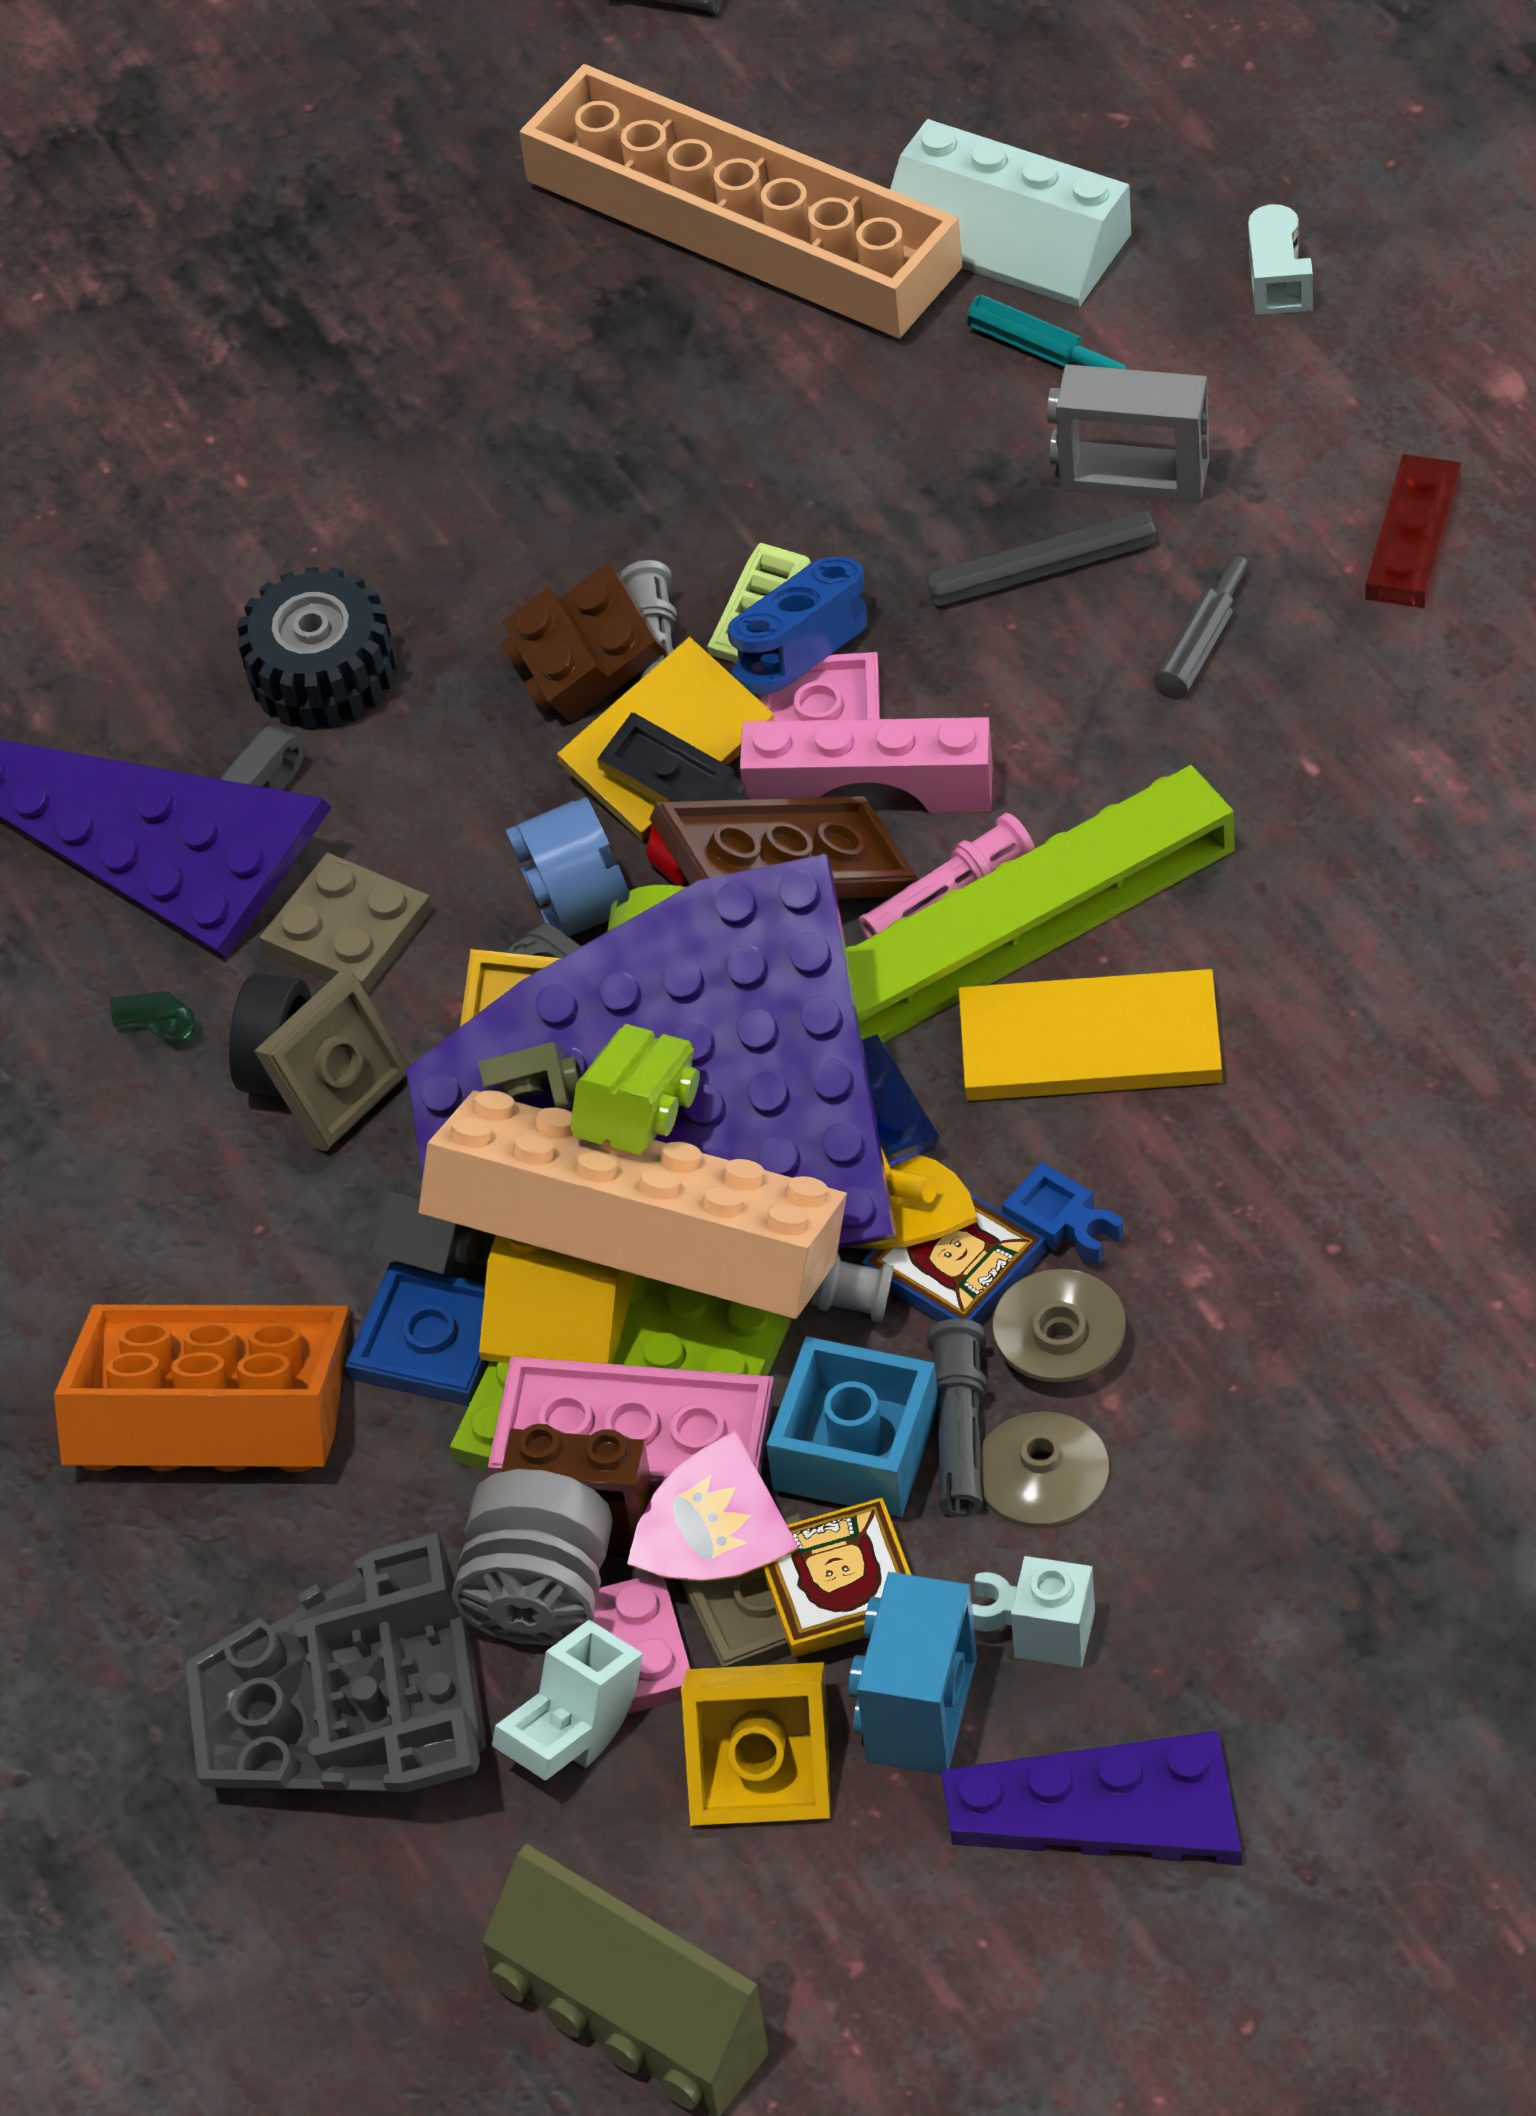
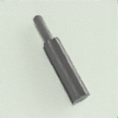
(1199, 633)

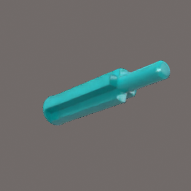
(1033, 334)

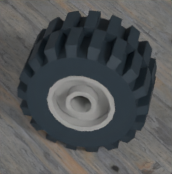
(317, 647)

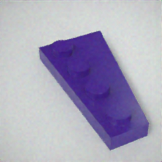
(1129, 1796)

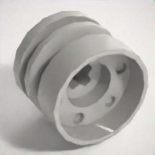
(532, 1556)

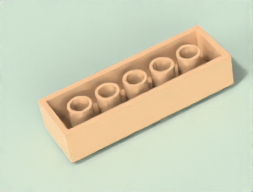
(651, 1214)

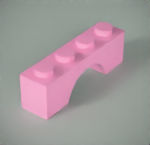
(933, 759)

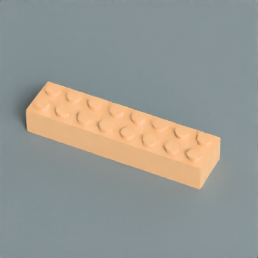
(742, 200)

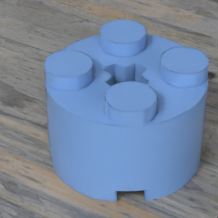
(569, 866)

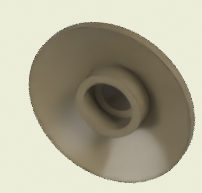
(1055, 1305)
(1045, 1490)

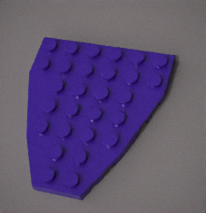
(760, 989)

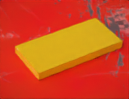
(1090, 1035)

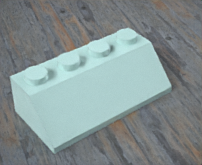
(1018, 211)

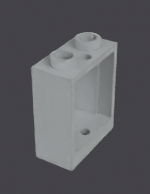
(1131, 399)

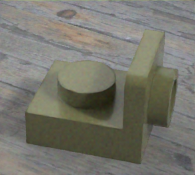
(525, 1072)

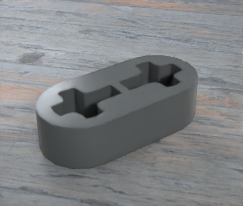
(268, 760)

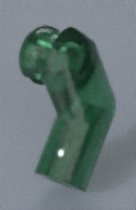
(156, 1010)

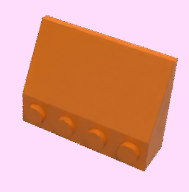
(203, 1387)

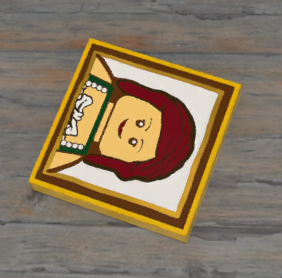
(834, 1573)

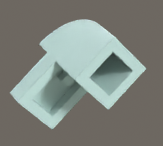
(579, 1705)

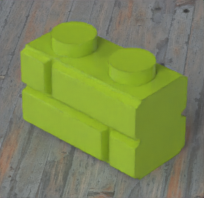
(634, 1089)

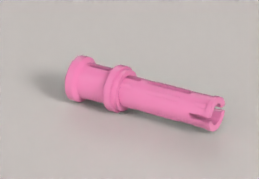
(967, 864)

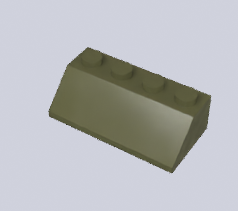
(624, 1984)

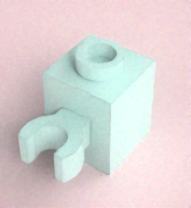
(1047, 1610)

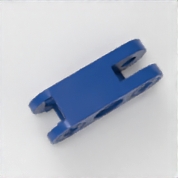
(798, 624)

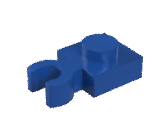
(1062, 1210)

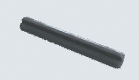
(1041, 558)

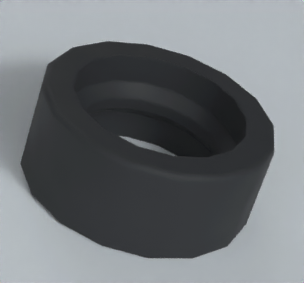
(259, 1011)

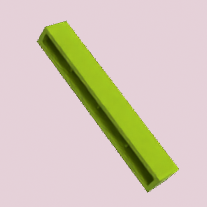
(1038, 902)

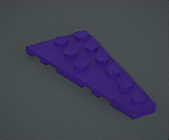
(167, 839)

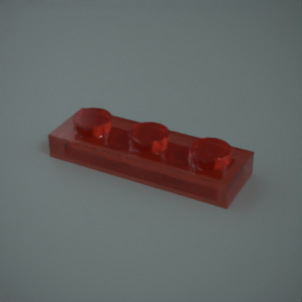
(1413, 531)

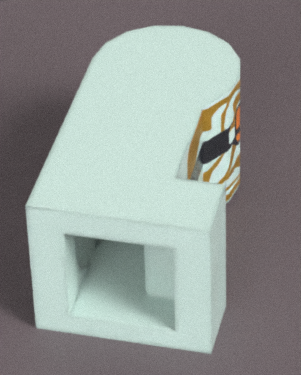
(1278, 277)

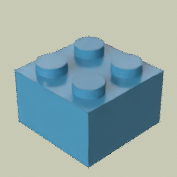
(853, 1425)
(914, 1672)

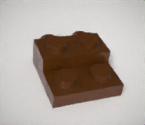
(581, 643)
(602, 1461)

